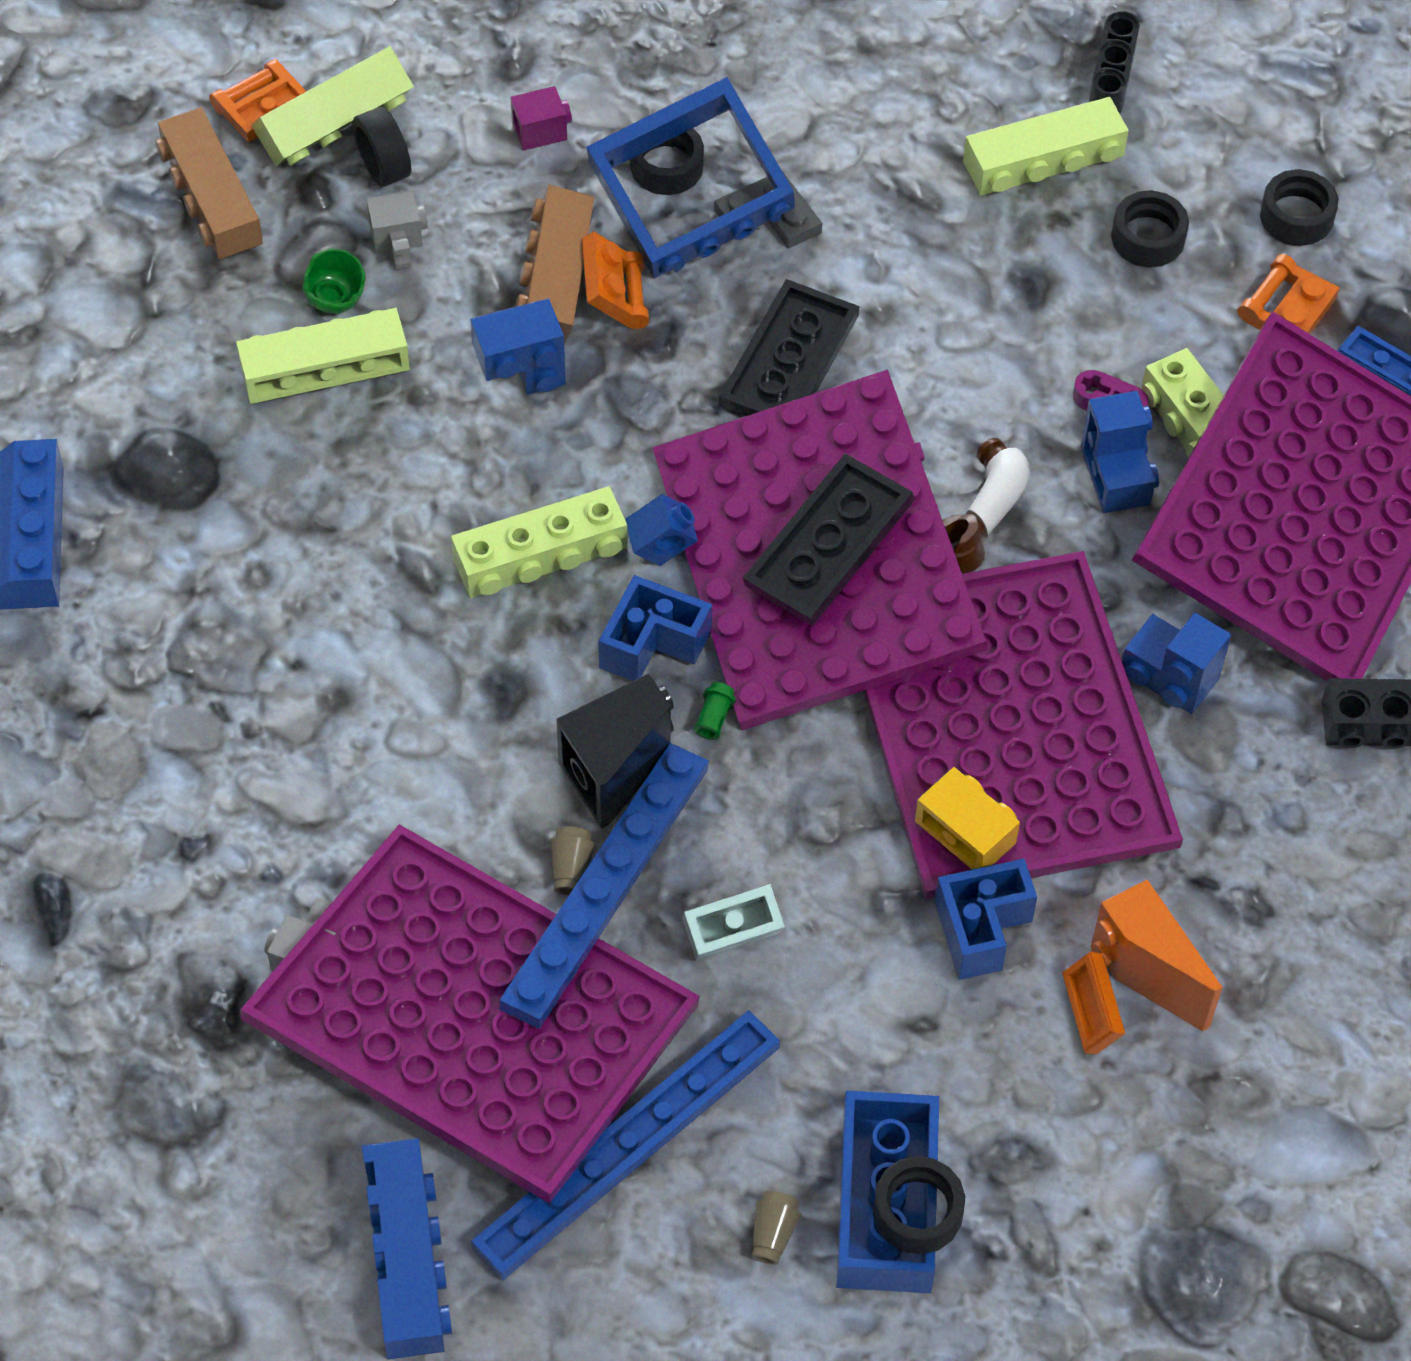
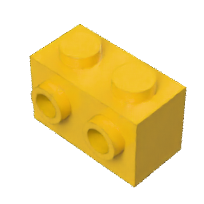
(967, 820)

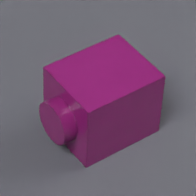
(540, 118)

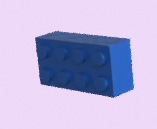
(874, 1136)

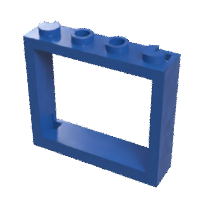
(664, 126)

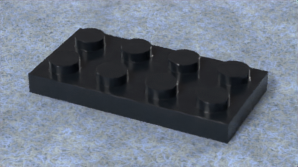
(789, 349)
(828, 539)

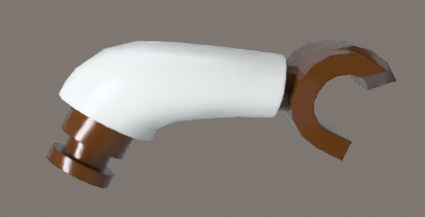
(1006, 480)

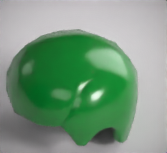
(333, 281)

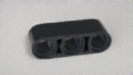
(1115, 58)

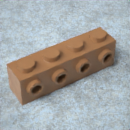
(209, 183)
(556, 252)

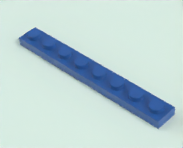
(603, 886)
(628, 1143)

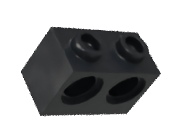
(1369, 703)

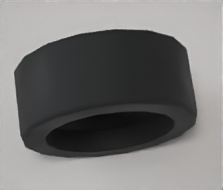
(382, 146)
(676, 179)
(1300, 184)
(1152, 205)
(925, 1171)

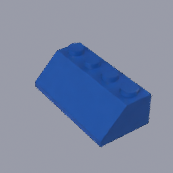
(30, 524)

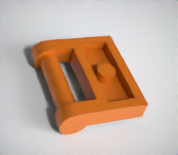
(248, 110)
(605, 280)
(1303, 303)

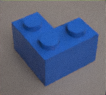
(522, 342)
(1117, 450)
(652, 620)
(1177, 662)
(977, 908)

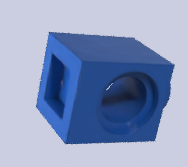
(661, 529)

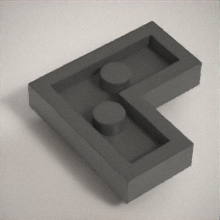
(794, 225)

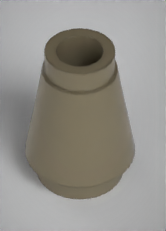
(570, 857)
(773, 1225)

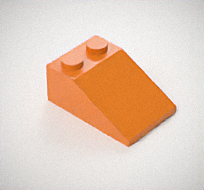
(1154, 955)

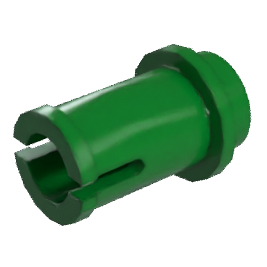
(717, 702)

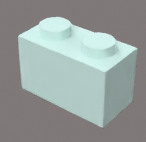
(733, 922)

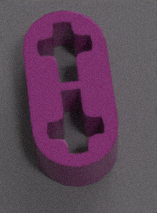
(1106, 386)

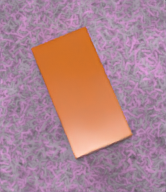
(1093, 1003)

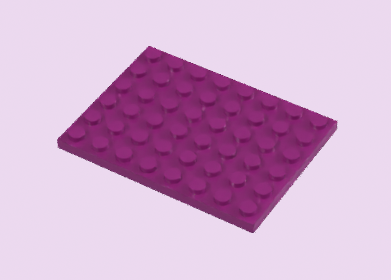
(1295, 505)
(894, 615)
(1036, 723)
(414, 1017)

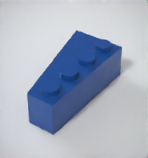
(404, 1249)

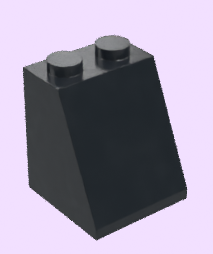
(615, 744)

